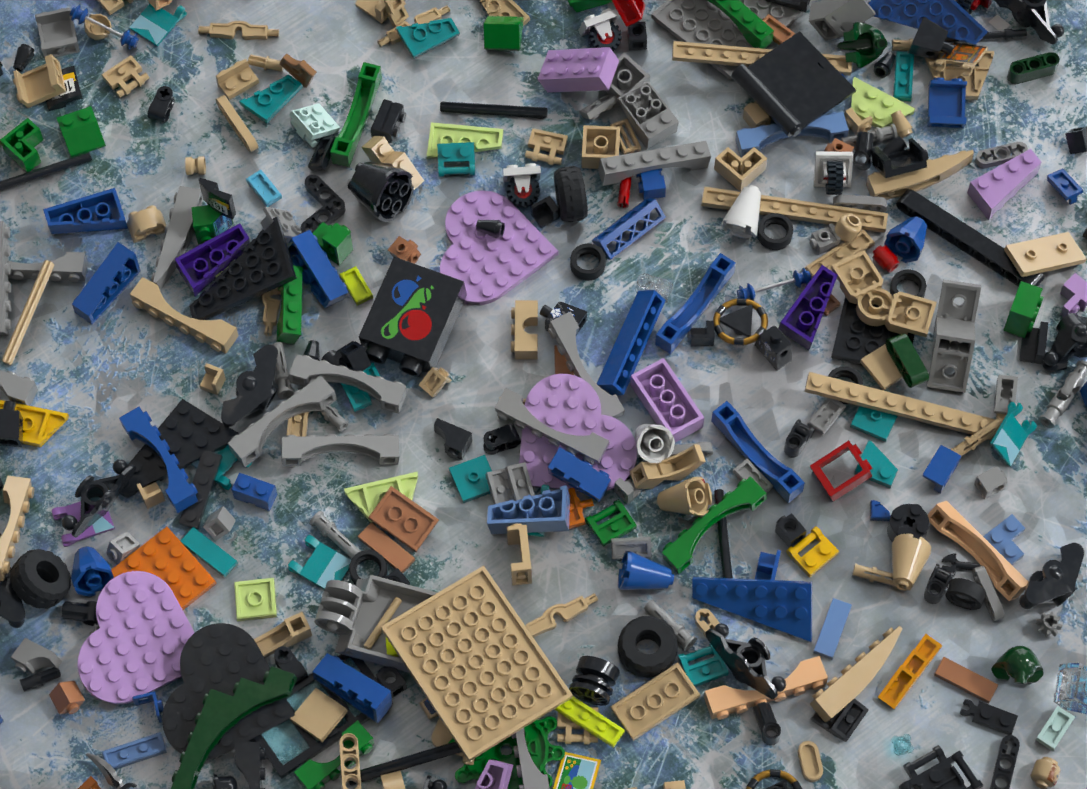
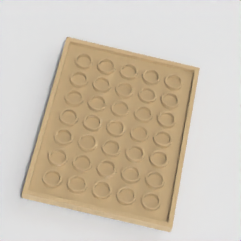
(476, 663)

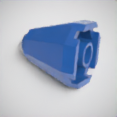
(907, 239)
(90, 572)

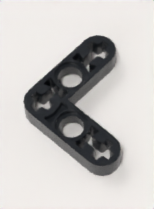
(328, 204)

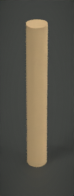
(385, 619)

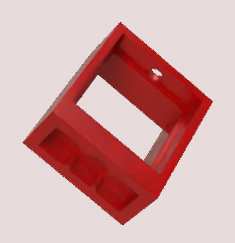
(630, 10)
(850, 484)

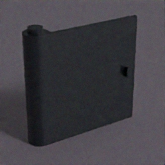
(793, 84)

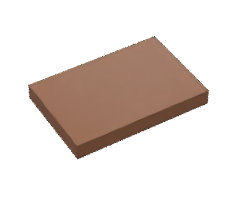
(403, 519)

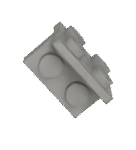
(286, 218)

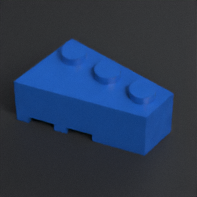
(579, 474)

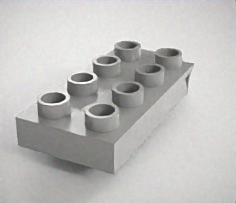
(358, 609)

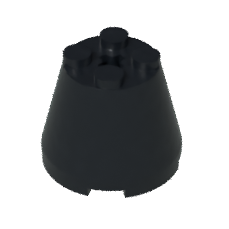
(382, 189)

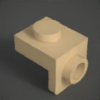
(855, 123)

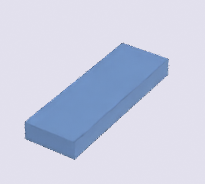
(832, 628)
(135, 751)

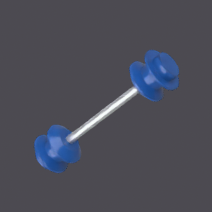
(126, 37)
(798, 279)

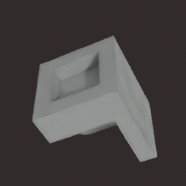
(219, 523)

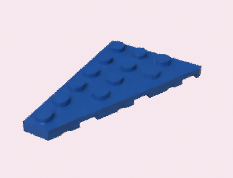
(944, 13)

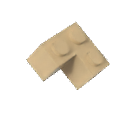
(739, 170)

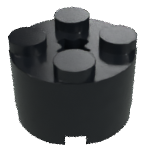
(908, 520)

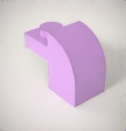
(1076, 292)

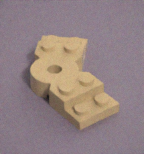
(863, 287)

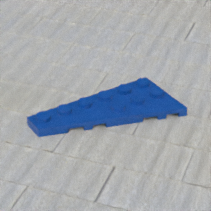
(768, 602)

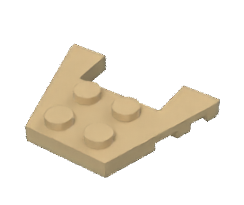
(974, 81)

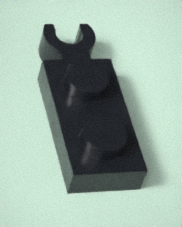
(990, 716)

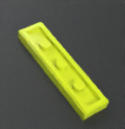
(591, 721)

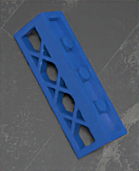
(627, 221)

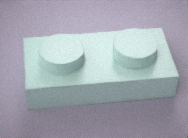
(1055, 728)

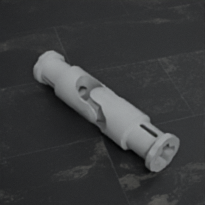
(1072, 385)

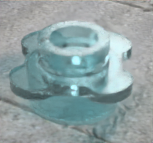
(900, 750)

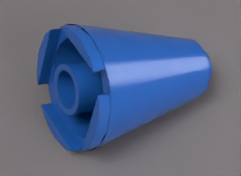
(643, 574)

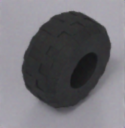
(570, 194)
(40, 578)
(650, 629)

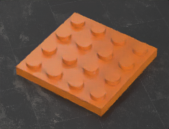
(173, 563)

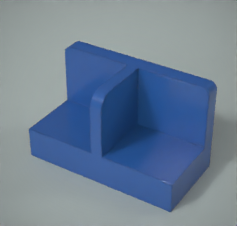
(941, 467)
(767, 566)

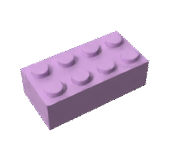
(578, 70)
(667, 399)

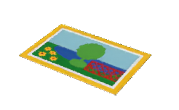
(577, 772)

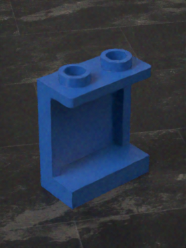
(946, 103)

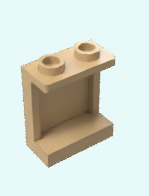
(40, 83)
(520, 572)

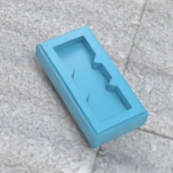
(264, 188)

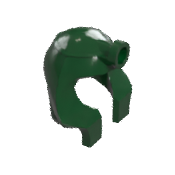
(866, 40)
(1020, 664)

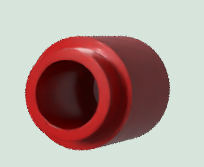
(885, 258)

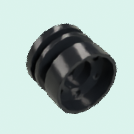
(594, 680)

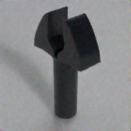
(957, 564)

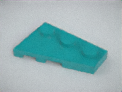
(427, 36)
(272, 99)

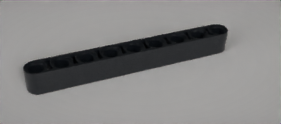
(963, 237)

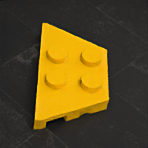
(39, 423)

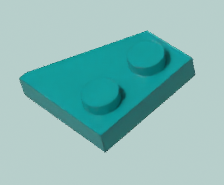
(882, 469)

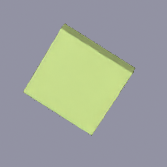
(255, 599)

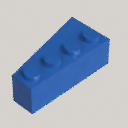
(87, 214)

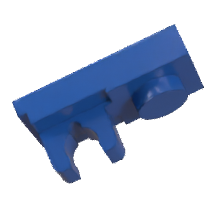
(1065, 185)

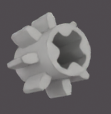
(1054, 626)

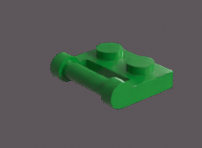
(614, 527)

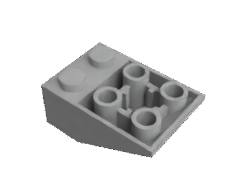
(837, 16)
(648, 114)

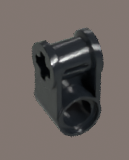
(161, 105)
(800, 436)
(502, 439)
(938, 581)
(291, 664)

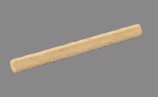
(28, 312)

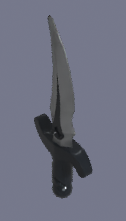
(109, 773)

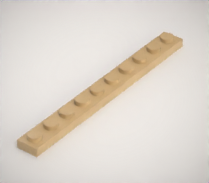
(737, 55)
(798, 209)
(895, 404)

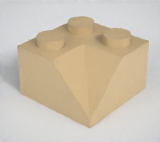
(599, 143)

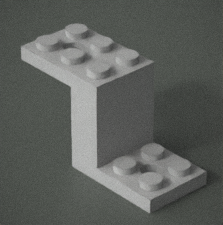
(954, 336)

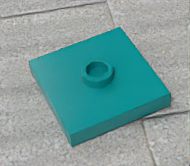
(873, 422)
(471, 478)

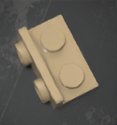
(236, 79)

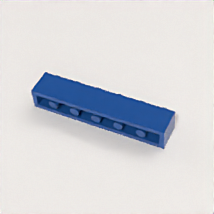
(631, 342)

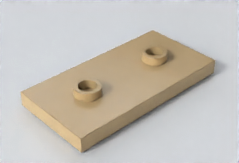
(1045, 254)
(655, 701)

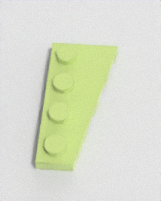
(483, 137)

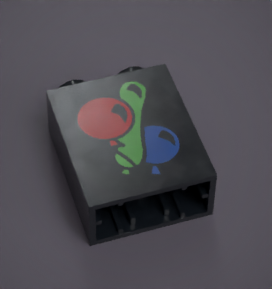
(412, 317)

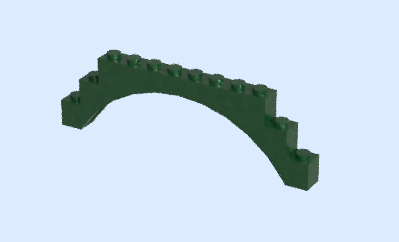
(221, 714)

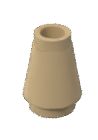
(901, 123)

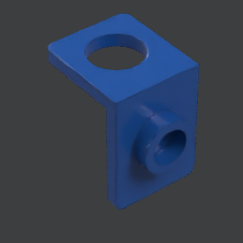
(151, 697)

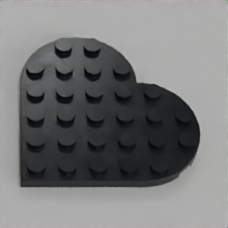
(217, 660)

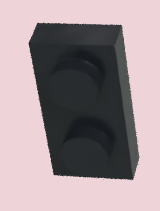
(322, 154)

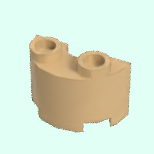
(145, 223)

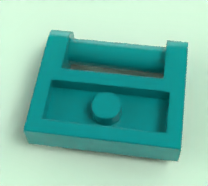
(456, 153)
(705, 670)

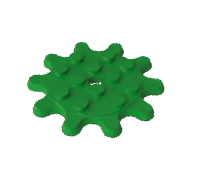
(538, 747)

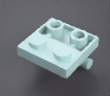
(313, 123)

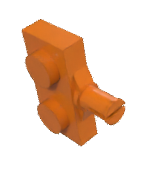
(576, 509)

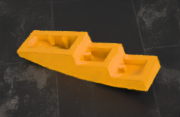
(910, 671)

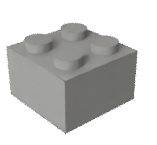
(627, 76)

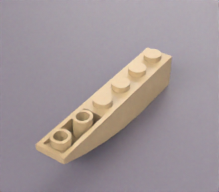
(917, 180)
(855, 677)

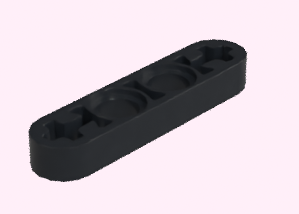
(1000, 772)

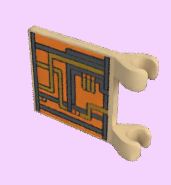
(964, 55)

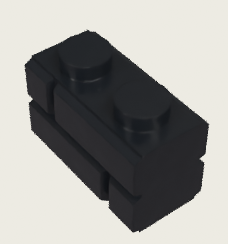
(388, 120)

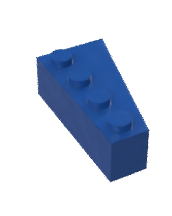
(316, 269)
(107, 283)
(353, 687)

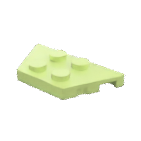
(875, 103)
(368, 495)

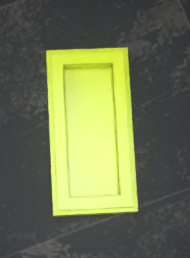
(356, 286)

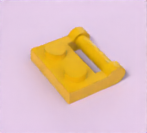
(817, 556)

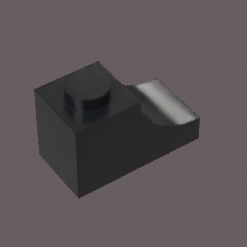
(456, 439)

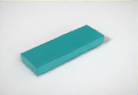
(903, 76)
(209, 552)

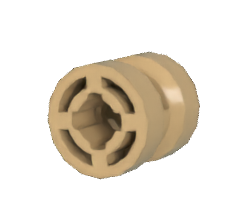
(195, 165)

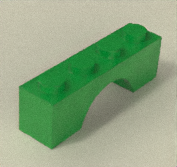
(291, 309)
(315, 775)

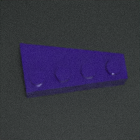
(207, 260)
(806, 313)

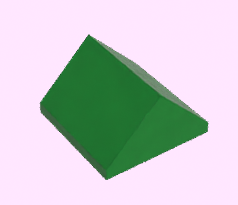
(503, 33)

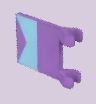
(100, 526)

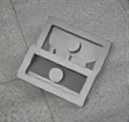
(509, 483)

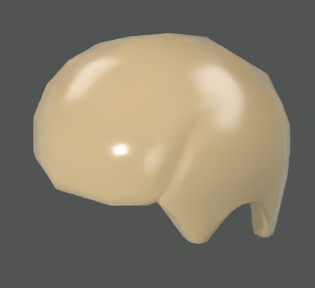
(94, 31)

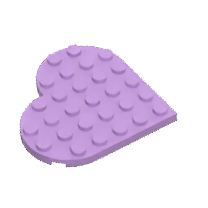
(489, 263)
(574, 409)
(136, 639)

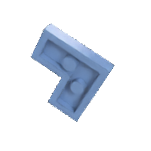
(1002, 537)

